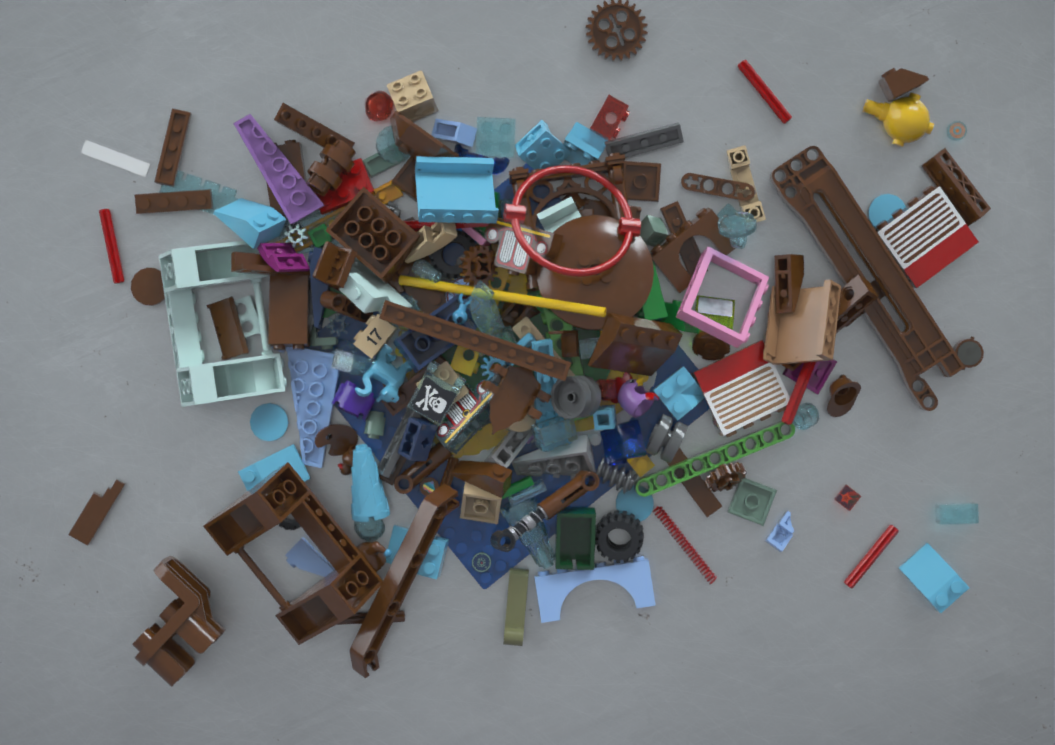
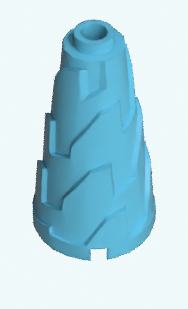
(367, 487)

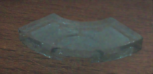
(481, 307)

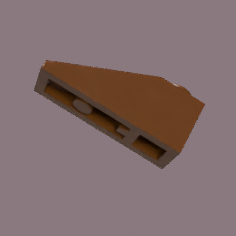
(788, 281)
(484, 475)

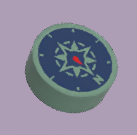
(481, 562)

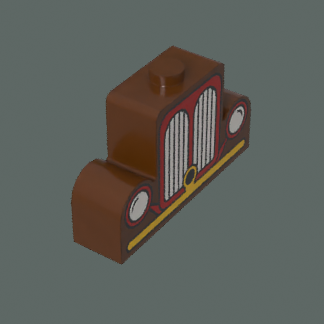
(510, 253)

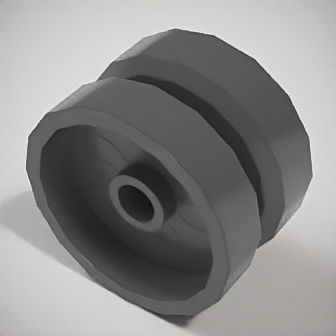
(576, 397)
(663, 437)

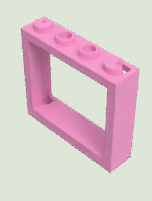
(708, 325)

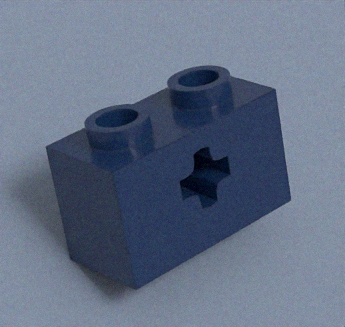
(417, 439)

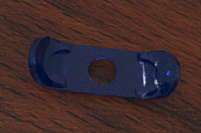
(500, 164)

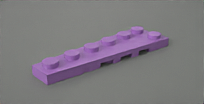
(283, 179)

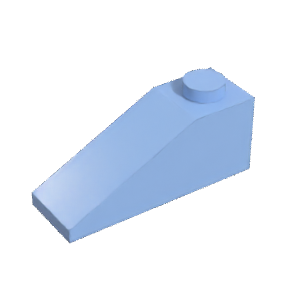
(308, 559)

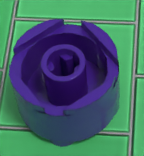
(351, 402)

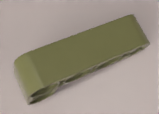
(516, 607)

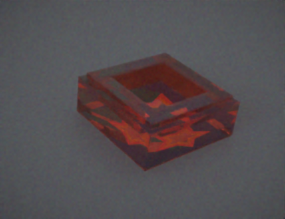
(847, 497)

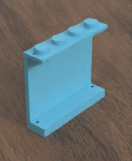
(455, 190)

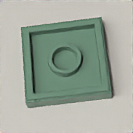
(752, 501)

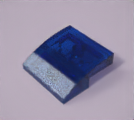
(623, 442)

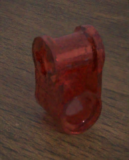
(608, 389)

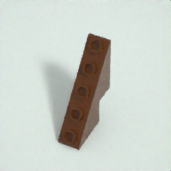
(308, 127)

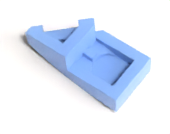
(781, 533)

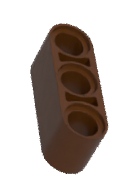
(343, 305)

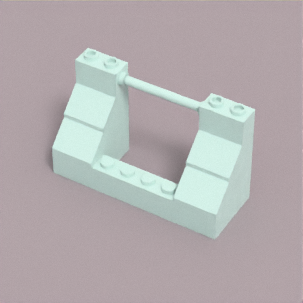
(224, 380)

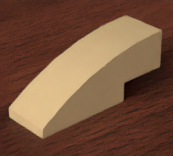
(432, 240)

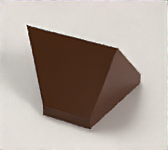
(513, 313)

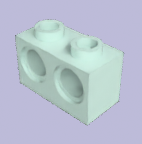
(250, 315)

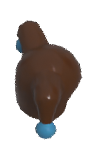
(374, 554)

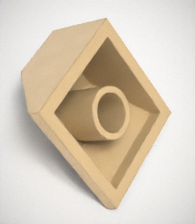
(480, 505)

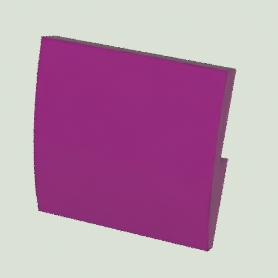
(283, 257)
(819, 376)

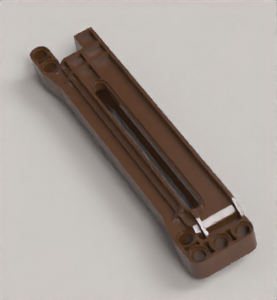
(921, 341)

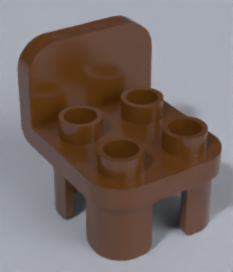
(186, 616)

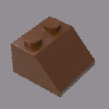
(900, 82)

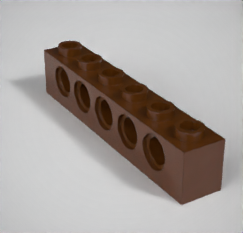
(853, 300)

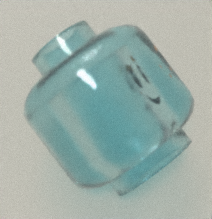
(806, 416)

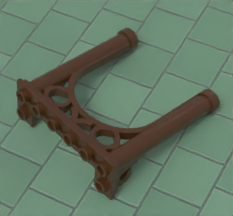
(613, 166)

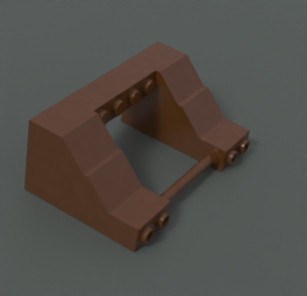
(267, 505)

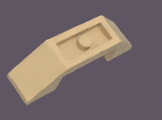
(740, 172)

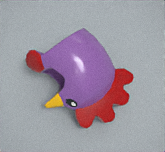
(633, 396)

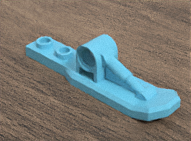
(544, 346)

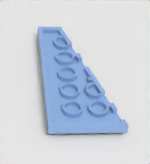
(313, 390)

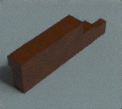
(94, 513)

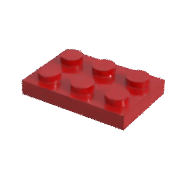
(348, 189)

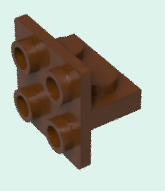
(334, 265)

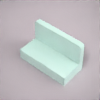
(558, 215)

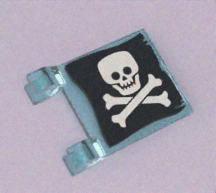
(434, 396)

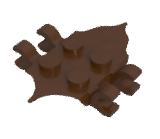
(513, 396)

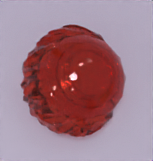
(378, 106)

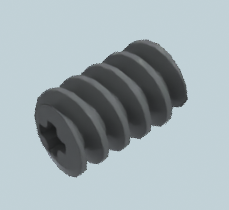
(616, 476)

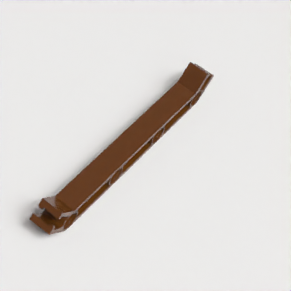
(400, 577)

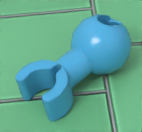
(461, 312)

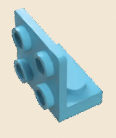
(541, 148)

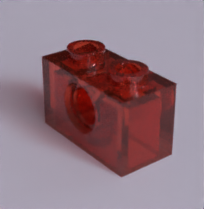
(610, 106)

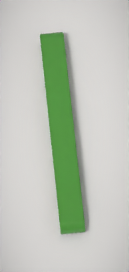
(704, 458)

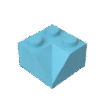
(679, 393)

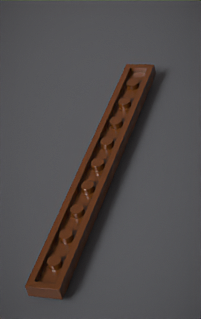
(475, 340)

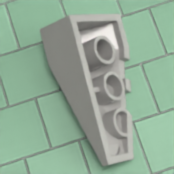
(560, 461)

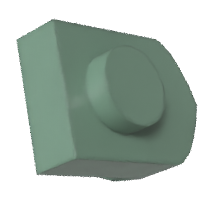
(326, 343)

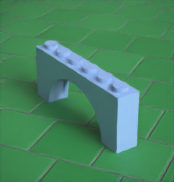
(555, 586)

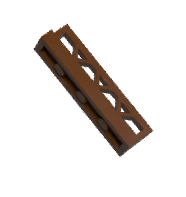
(954, 188)
(255, 264)

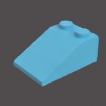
(252, 221)
(258, 471)
(434, 559)
(934, 578)

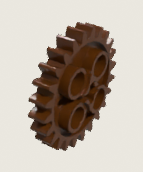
(632, 23)

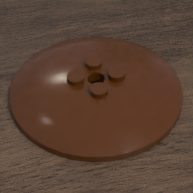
(620, 289)

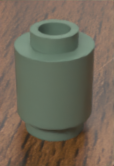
(375, 424)

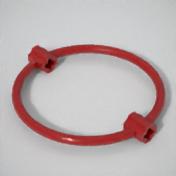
(516, 214)

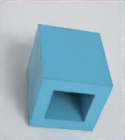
(605, 417)

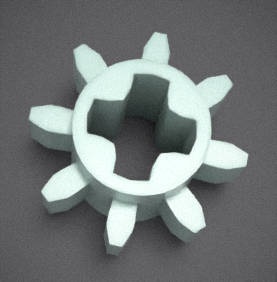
(300, 232)

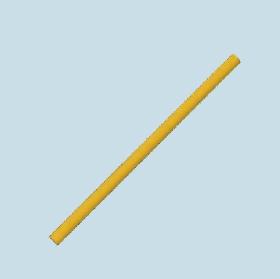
(505, 296)

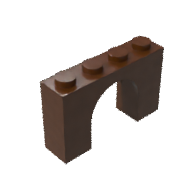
(667, 255)

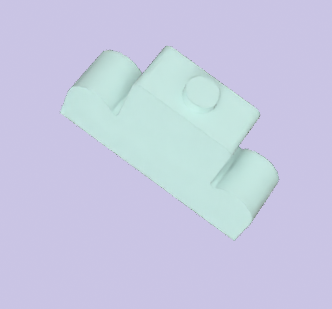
(368, 290)

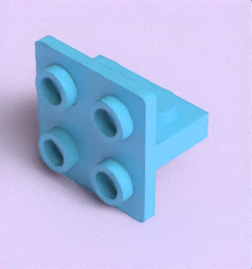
(584, 145)

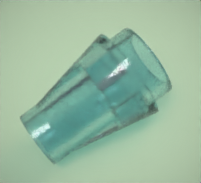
(425, 270)

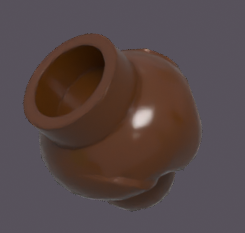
(347, 458)

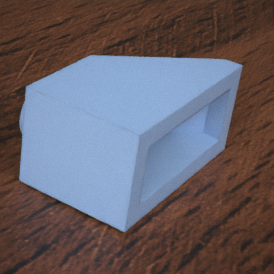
(454, 132)

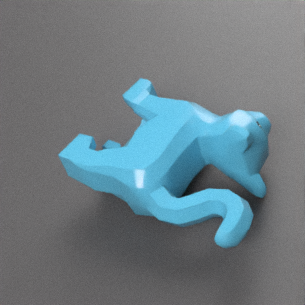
(387, 374)

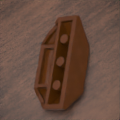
(416, 141)

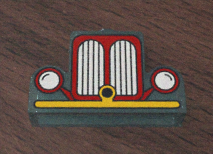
(465, 418)

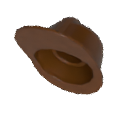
(843, 396)

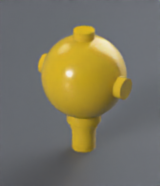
(903, 119)

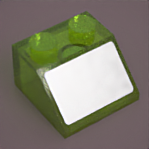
(716, 309)

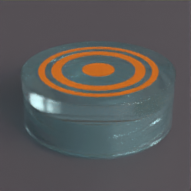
(956, 130)

